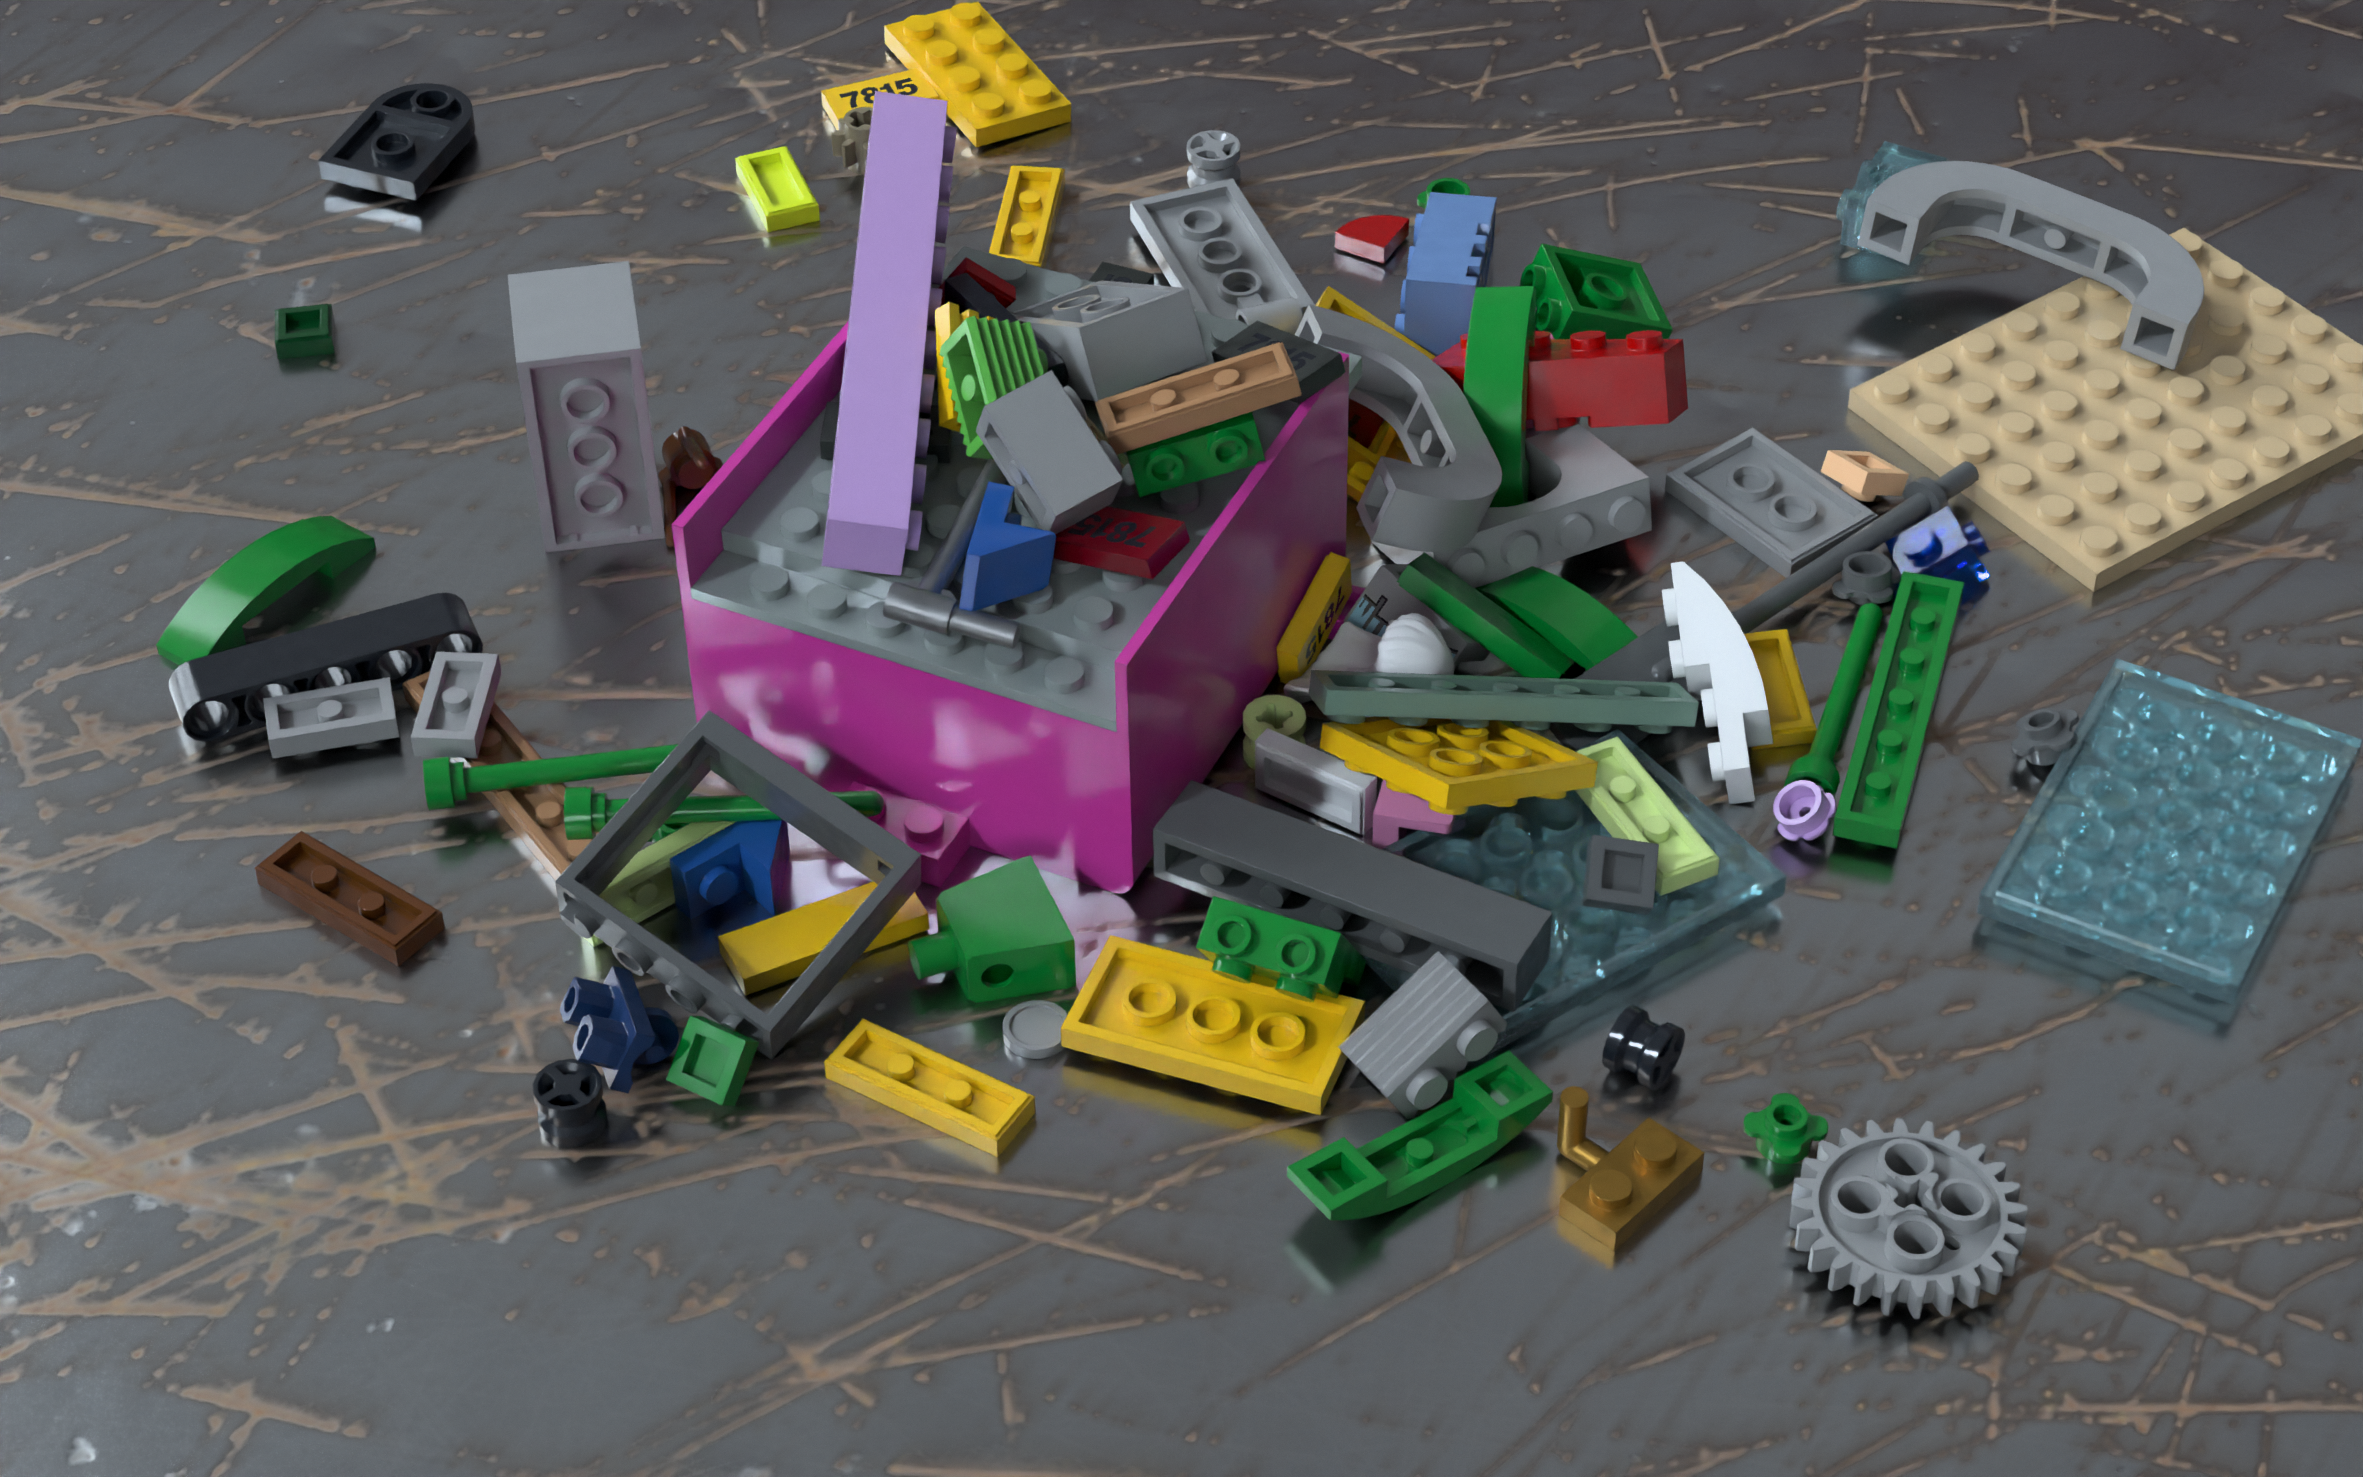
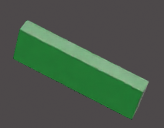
(1483, 620)

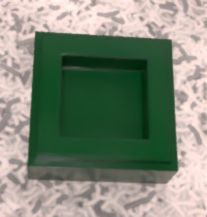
(304, 331)

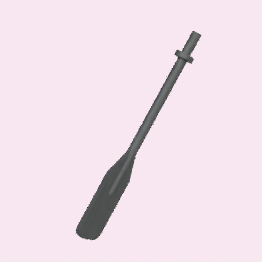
(1649, 654)

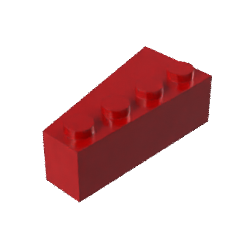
(1596, 378)

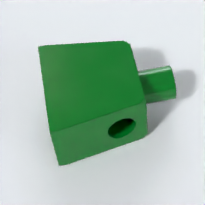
(999, 936)

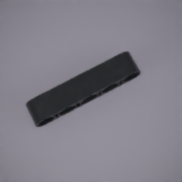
(226, 689)

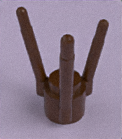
(687, 464)

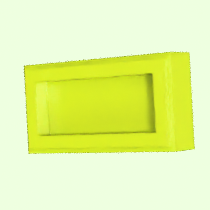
(777, 189)

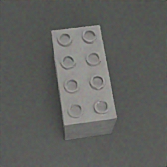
(585, 406)

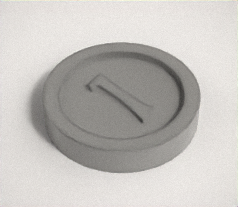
(1034, 1029)

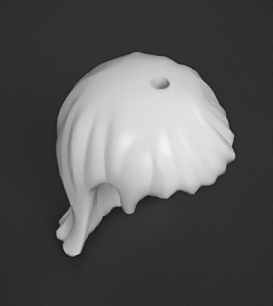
(1407, 646)

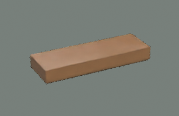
(1198, 398)

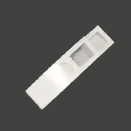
(1719, 673)

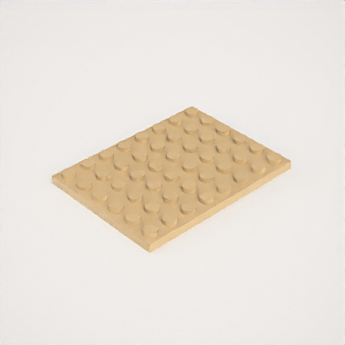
(2112, 453)

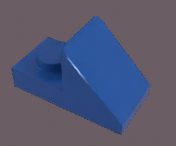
(1003, 555)
(735, 859)

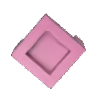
(1402, 811)

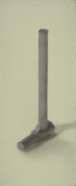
(930, 603)

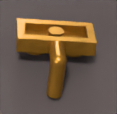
(1629, 1181)

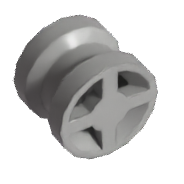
(1213, 158)

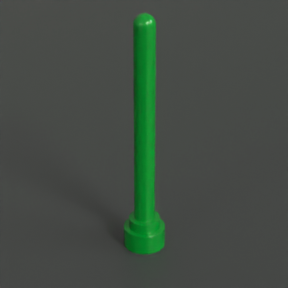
(1818, 763)
(452, 782)
(590, 811)

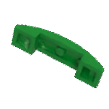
(1498, 379)
(257, 578)
(1561, 614)
(1428, 1151)

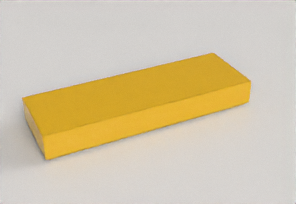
(1028, 214)
(789, 942)
(930, 1087)

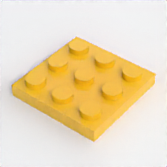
(1458, 763)

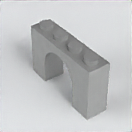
(1583, 503)

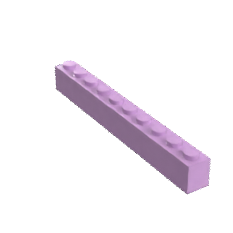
(889, 338)

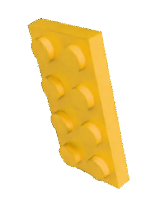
(981, 73)
(1201, 1027)

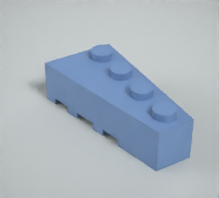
(1445, 267)

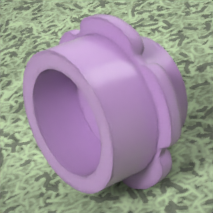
(1803, 810)

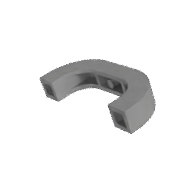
(2053, 226)
(1453, 468)

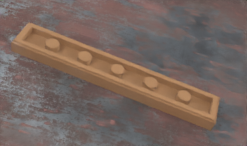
(531, 811)

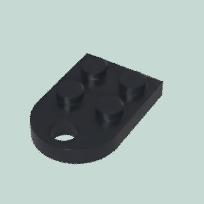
(402, 140)

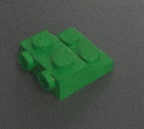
(1592, 294)
(1196, 455)
(1292, 952)

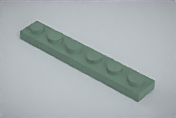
(1523, 700)

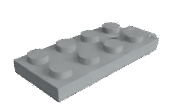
(1222, 253)

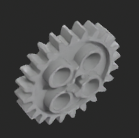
(1908, 1218)

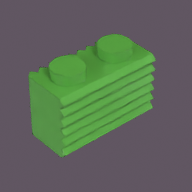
(986, 363)

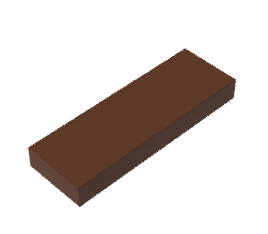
(350, 898)

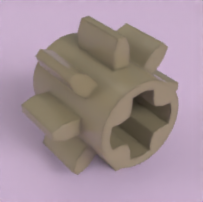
(853, 138)

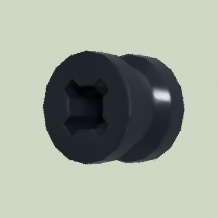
(1643, 1047)
(570, 1103)

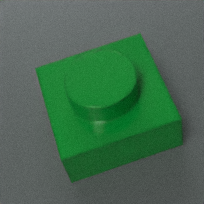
(712, 1060)

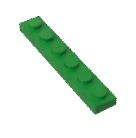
(1898, 710)

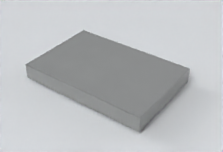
(1768, 501)

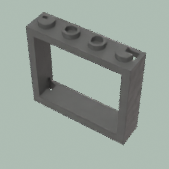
(792, 797)

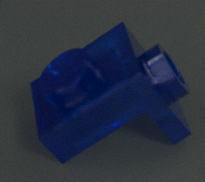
(1940, 547)

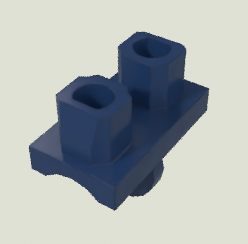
(616, 1026)

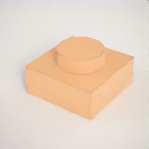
(1864, 474)

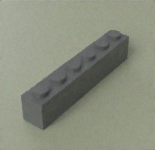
(1370, 896)

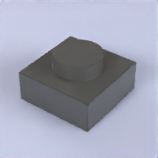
(1620, 874)

